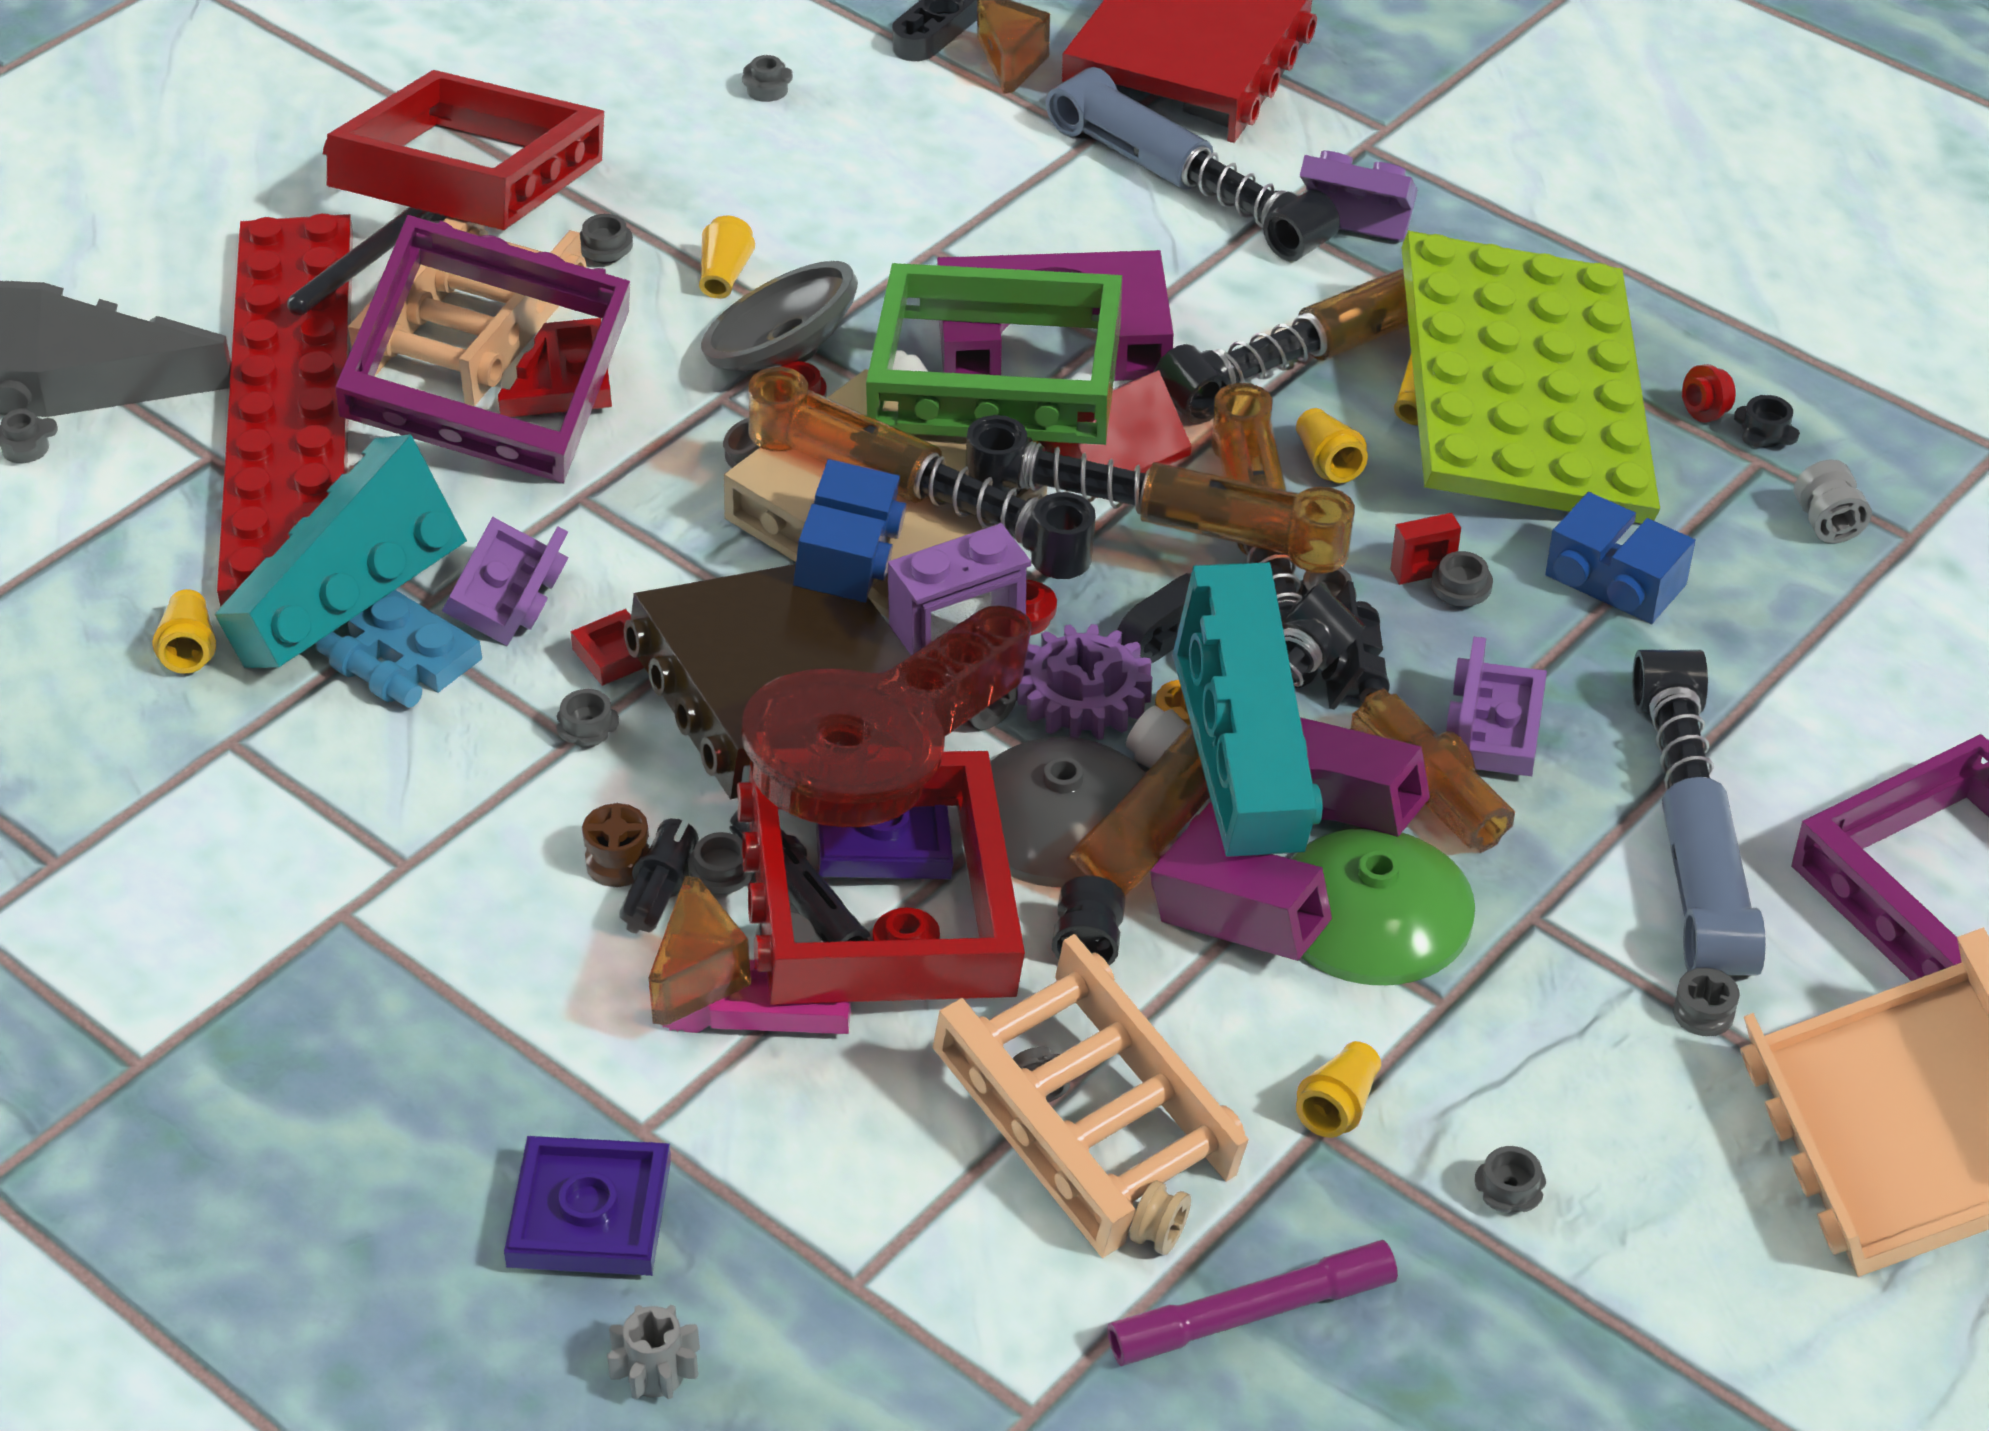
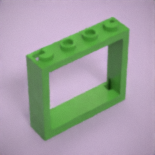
(951, 401)

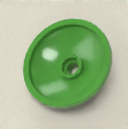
(1393, 907)

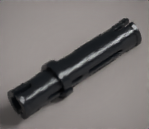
(811, 893)

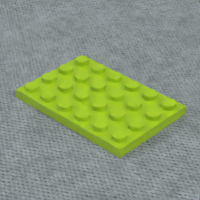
(1525, 376)

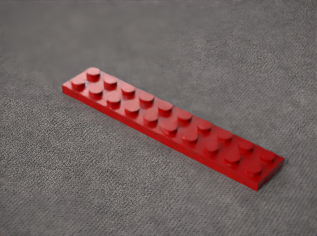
(282, 395)

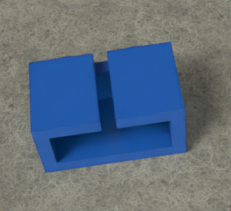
(848, 531)
(1633, 576)

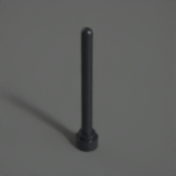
(353, 262)

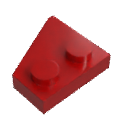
(552, 370)

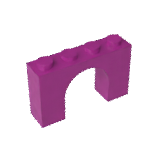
(1145, 311)
(1275, 899)

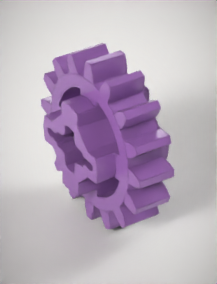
(1085, 682)

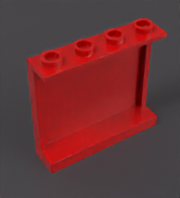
(1196, 50)

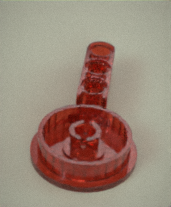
(865, 743)

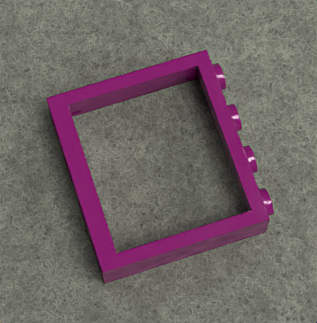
(454, 423)
(1860, 889)

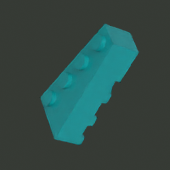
(353, 550)
(1245, 710)

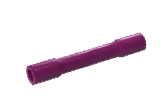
(1176, 1325)

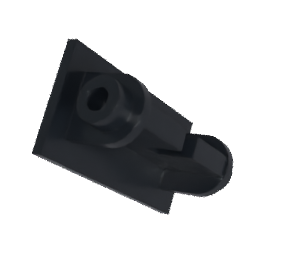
(1359, 668)

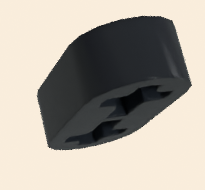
(1156, 620)

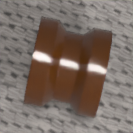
(614, 842)

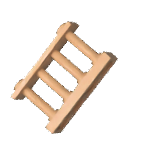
(498, 337)
(1060, 1149)

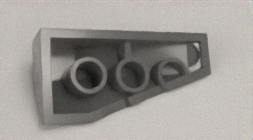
(88, 357)

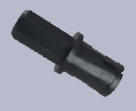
(657, 876)

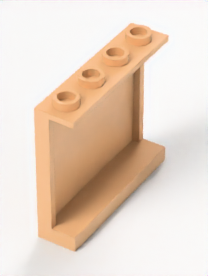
(1889, 1111)

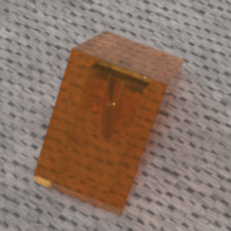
(1012, 39)
(699, 956)

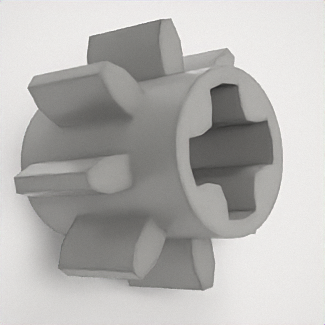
(653, 1351)

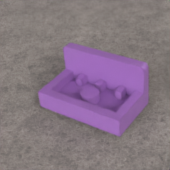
(1366, 199)
(504, 579)
(1497, 712)

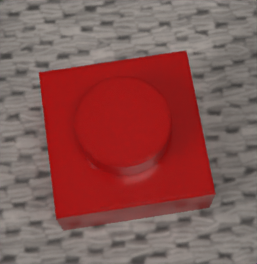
(1422, 545)
(604, 649)

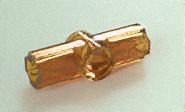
(1455, 789)

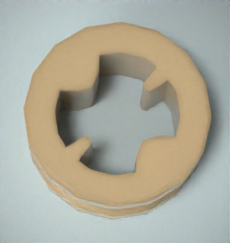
(1160, 1217)

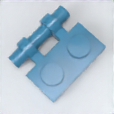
(412, 642)

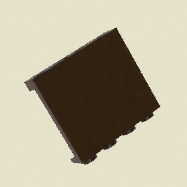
(733, 634)

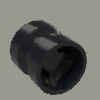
(1093, 912)

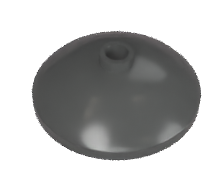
(782, 318)
(1052, 797)

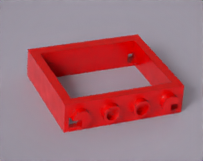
(558, 139)
(892, 968)

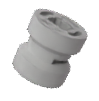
(1832, 501)

